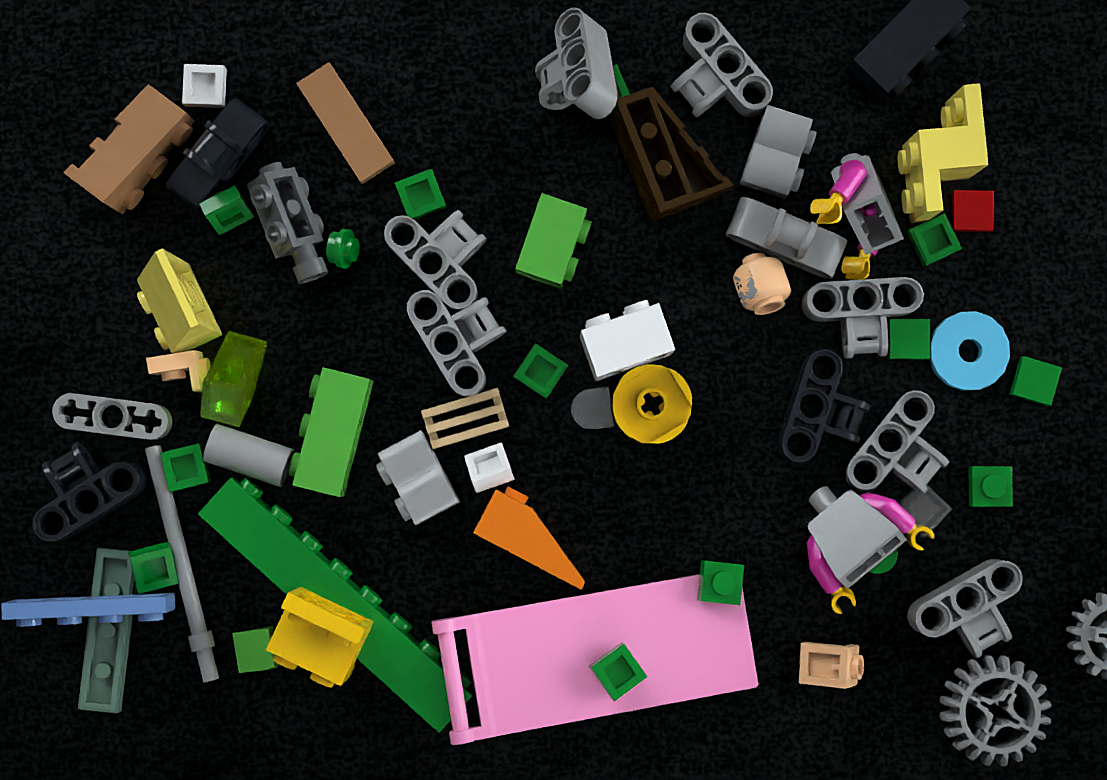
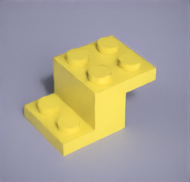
(943, 154)

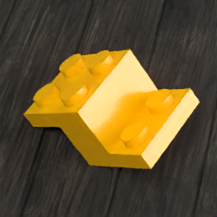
(318, 637)

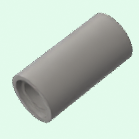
(248, 455)

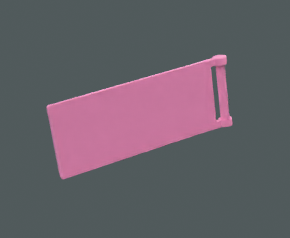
(536, 656)

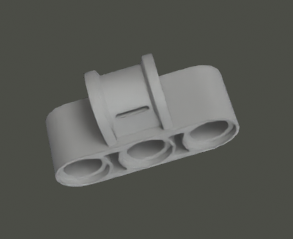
(578, 67)
(704, 81)
(786, 237)
(444, 244)
(863, 323)
(464, 328)
(912, 449)
(979, 622)

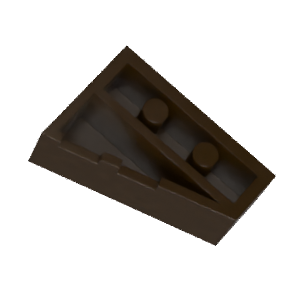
(663, 157)

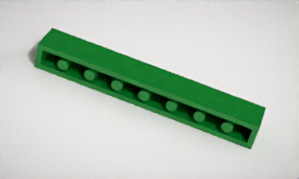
(295, 561)

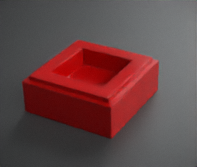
(972, 211)

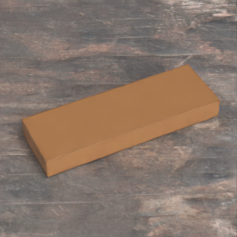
(345, 123)

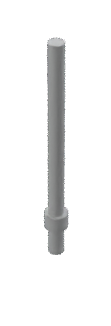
(200, 638)

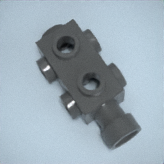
(288, 219)

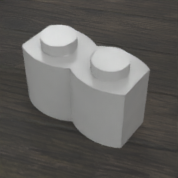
(777, 152)
(417, 477)

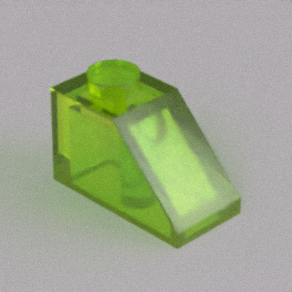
(232, 379)

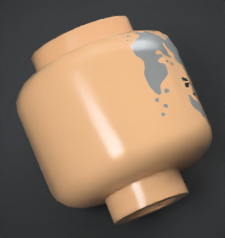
(762, 284)

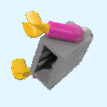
(866, 208)
(854, 537)

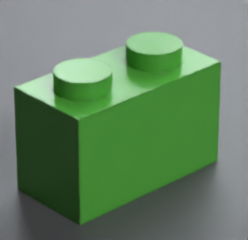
(552, 241)

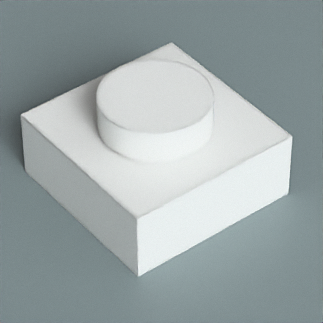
(204, 86)
(489, 467)

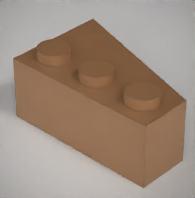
(134, 150)

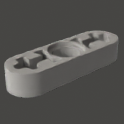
(85, 402)

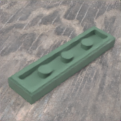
(107, 642)

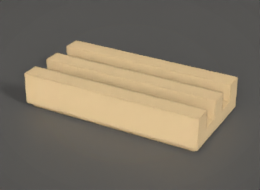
(432, 427)

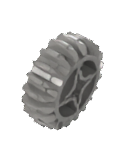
(986, 722)

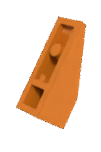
(521, 532)

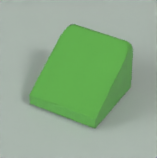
(251, 650)

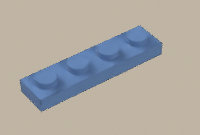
(72, 609)

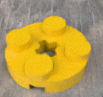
(658, 382)

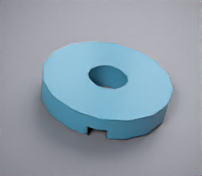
(991, 344)

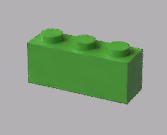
(331, 432)

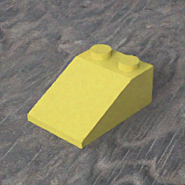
(176, 303)

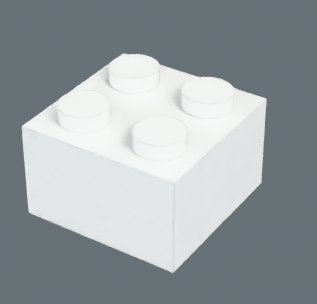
(627, 340)

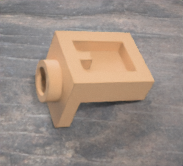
(174, 366)
(830, 665)

